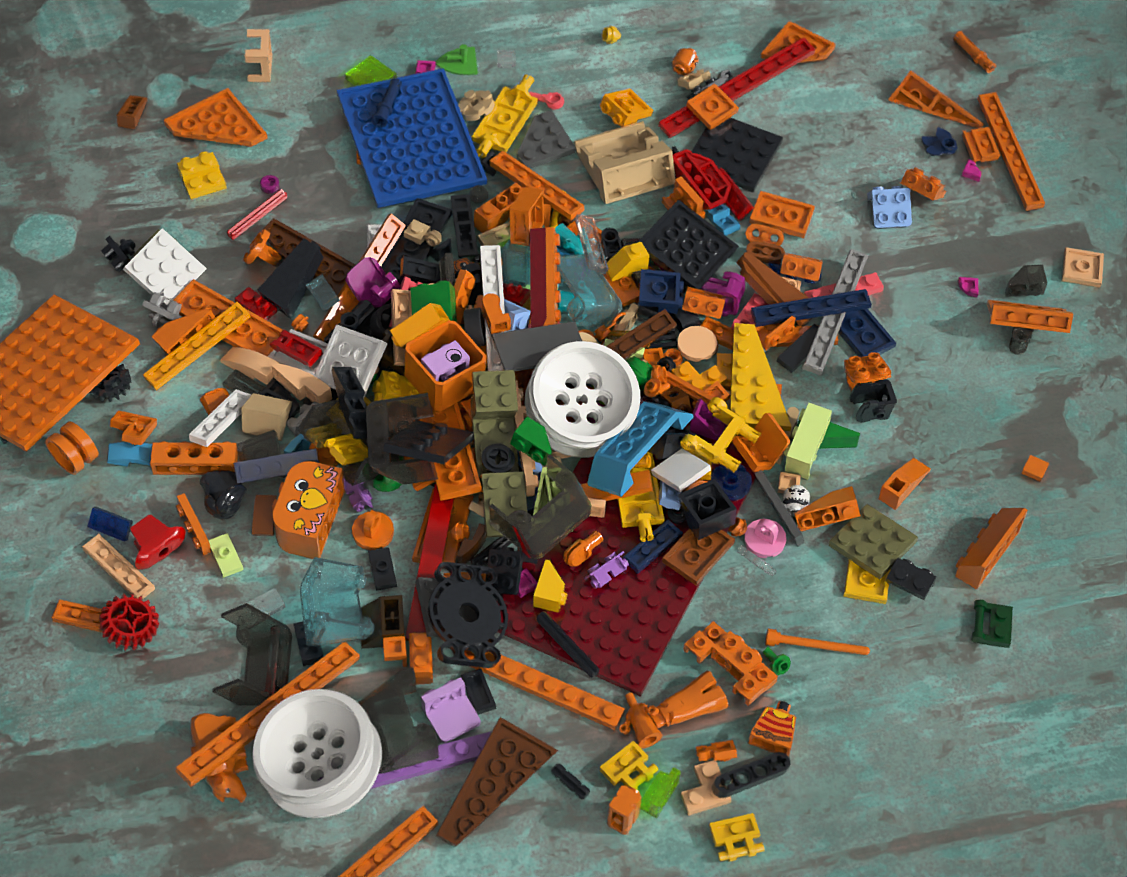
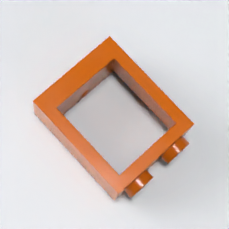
(526, 215)

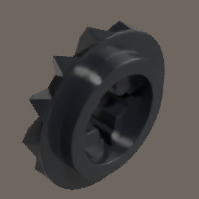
(506, 456)

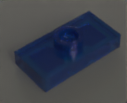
(110, 523)

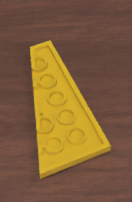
(752, 380)

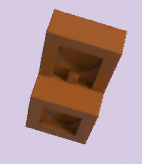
(263, 516)

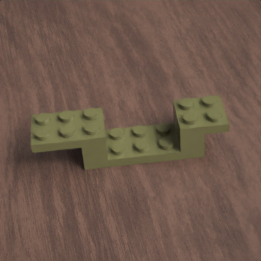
(493, 423)

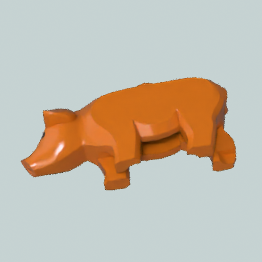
(223, 778)

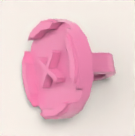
(765, 538)

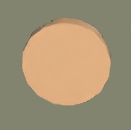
(697, 343)

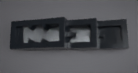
(464, 225)
(351, 400)

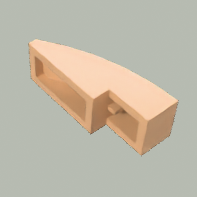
(250, 363)
(301, 383)

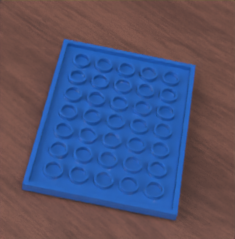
(423, 145)

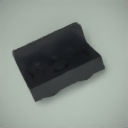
(911, 578)

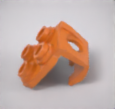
(865, 369)

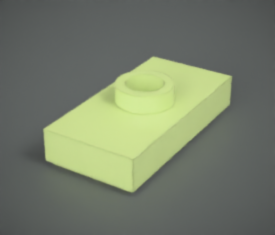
(225, 555)

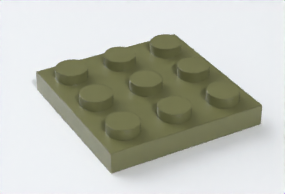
(873, 541)

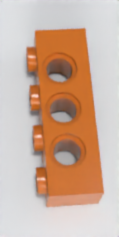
(186, 465)

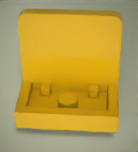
(391, 386)

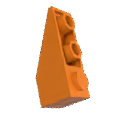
(496, 210)
(902, 483)
(829, 509)

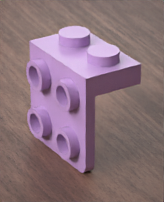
(450, 710)

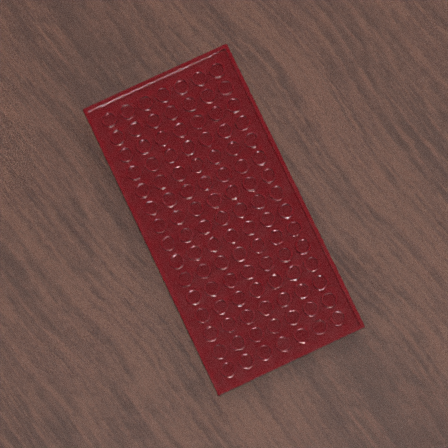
(627, 619)

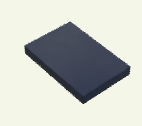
(865, 333)

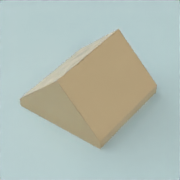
(265, 414)

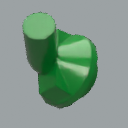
(780, 664)

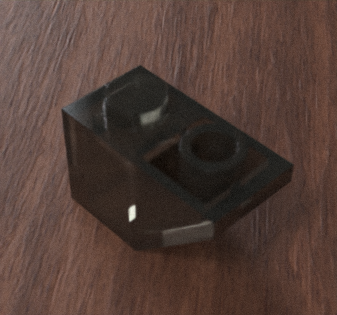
(1027, 281)

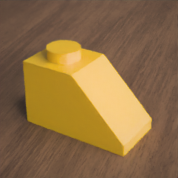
(628, 260)
(550, 589)

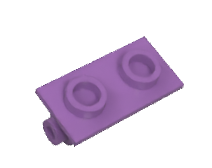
(361, 496)
(614, 564)

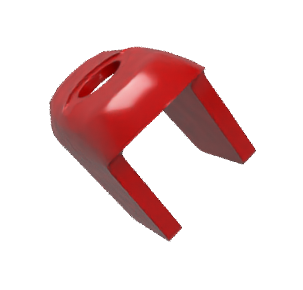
(155, 541)

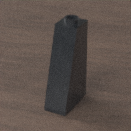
(289, 280)

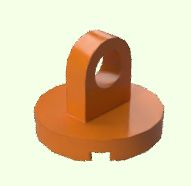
(259, 248)
(373, 530)

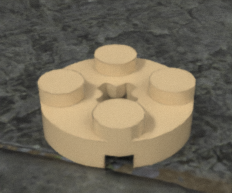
(476, 104)

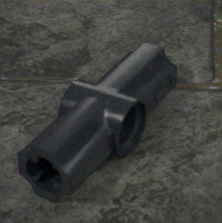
(356, 318)

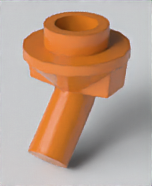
(654, 387)

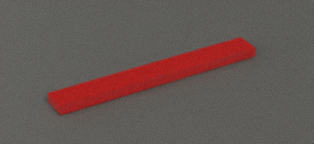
(431, 554)

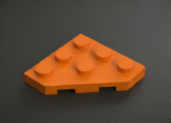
(790, 34)

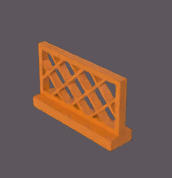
(1030, 316)

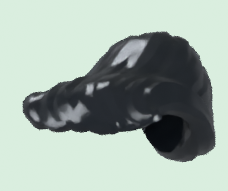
(222, 493)

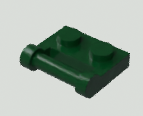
(999, 624)

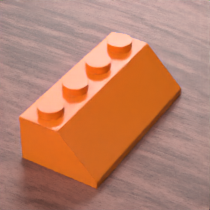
(990, 546)

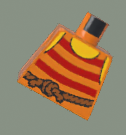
(774, 729)

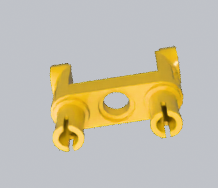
(717, 453)

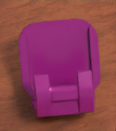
(370, 282)
(732, 289)

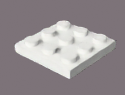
(164, 267)
(352, 350)

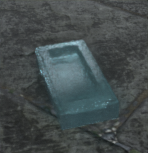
(322, 292)

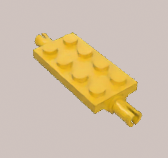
(507, 118)
(643, 508)

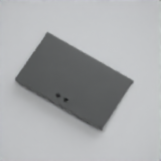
(526, 347)

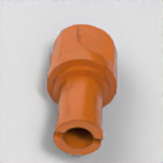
(581, 549)

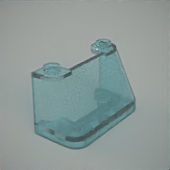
(594, 297)
(333, 604)

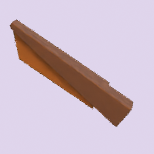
(768, 283)

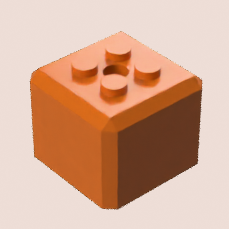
(455, 388)

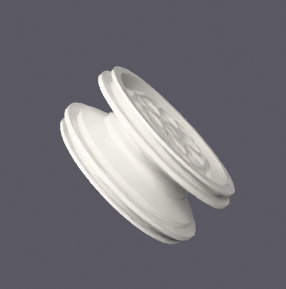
(582, 365)
(299, 725)

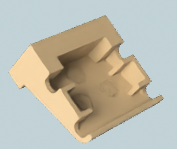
(626, 161)

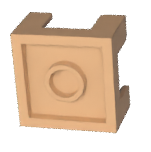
(261, 55)

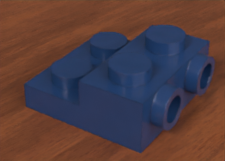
(661, 290)

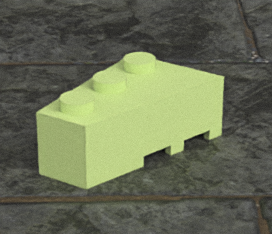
(807, 440)

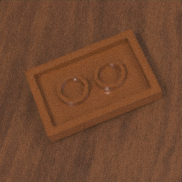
(697, 557)

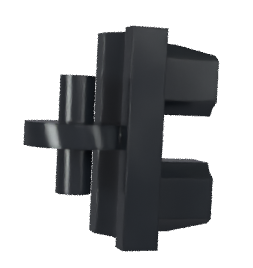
(113, 249)

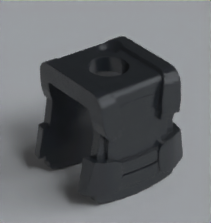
(881, 391)

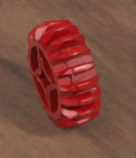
(137, 614)

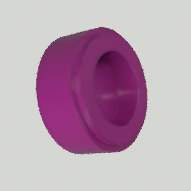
(269, 184)

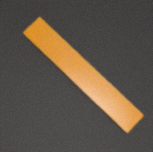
(196, 346)

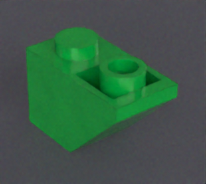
(532, 440)

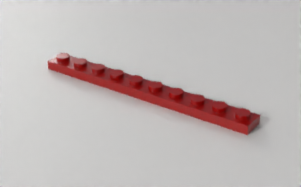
(744, 83)

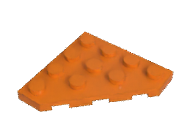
(217, 120)

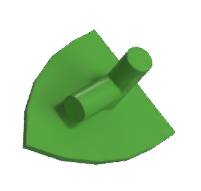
(459, 61)

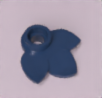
(940, 143)

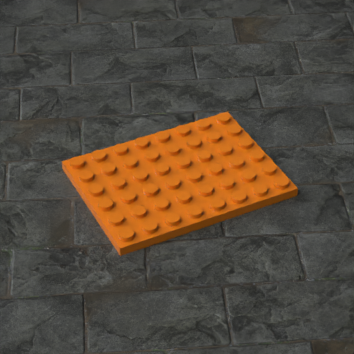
(52, 366)

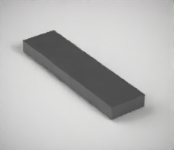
(779, 507)

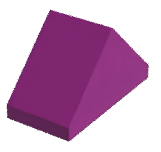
(705, 423)

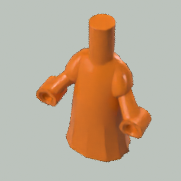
(643, 726)

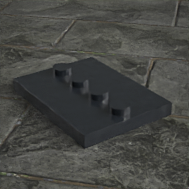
(429, 441)

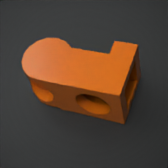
(495, 319)

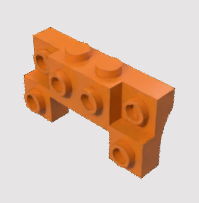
(736, 658)

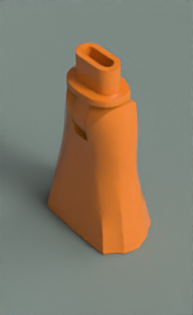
(693, 700)

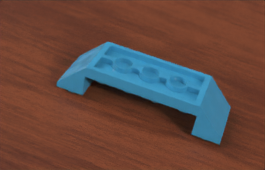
(621, 453)

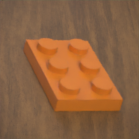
(782, 213)

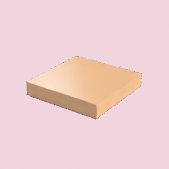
(1082, 267)

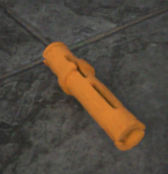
(979, 57)

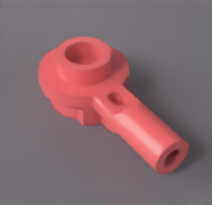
(552, 100)

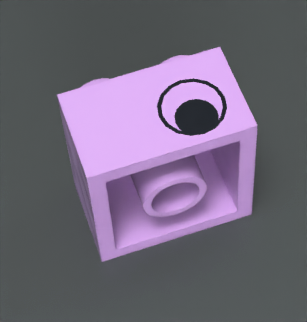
(446, 361)

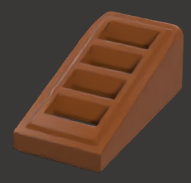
(130, 113)

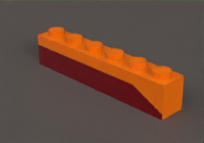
(544, 277)

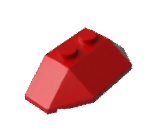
(702, 177)

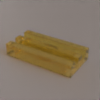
(323, 433)

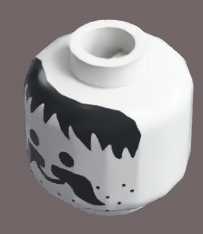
(795, 499)

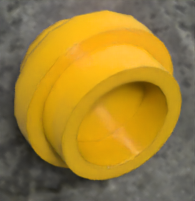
(610, 34)

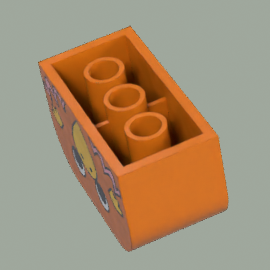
(307, 507)

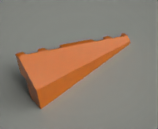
(923, 96)

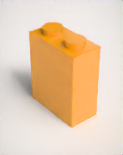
(418, 324)

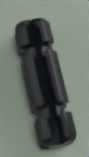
(570, 781)

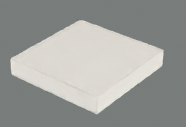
(681, 470)

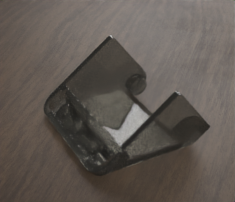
(400, 740)

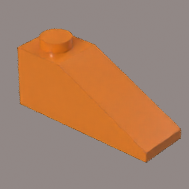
(179, 330)

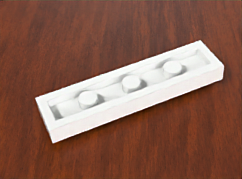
(219, 419)

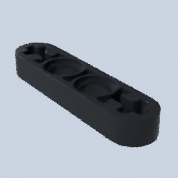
(750, 773)

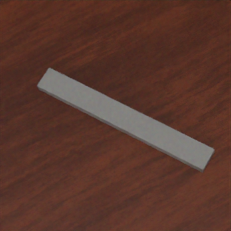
(831, 324)

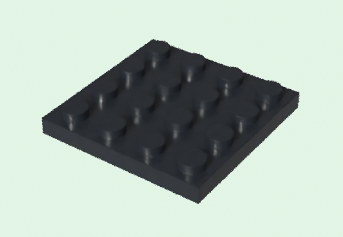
(739, 150)
(687, 245)

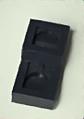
(308, 653)

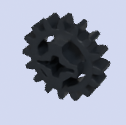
(113, 384)

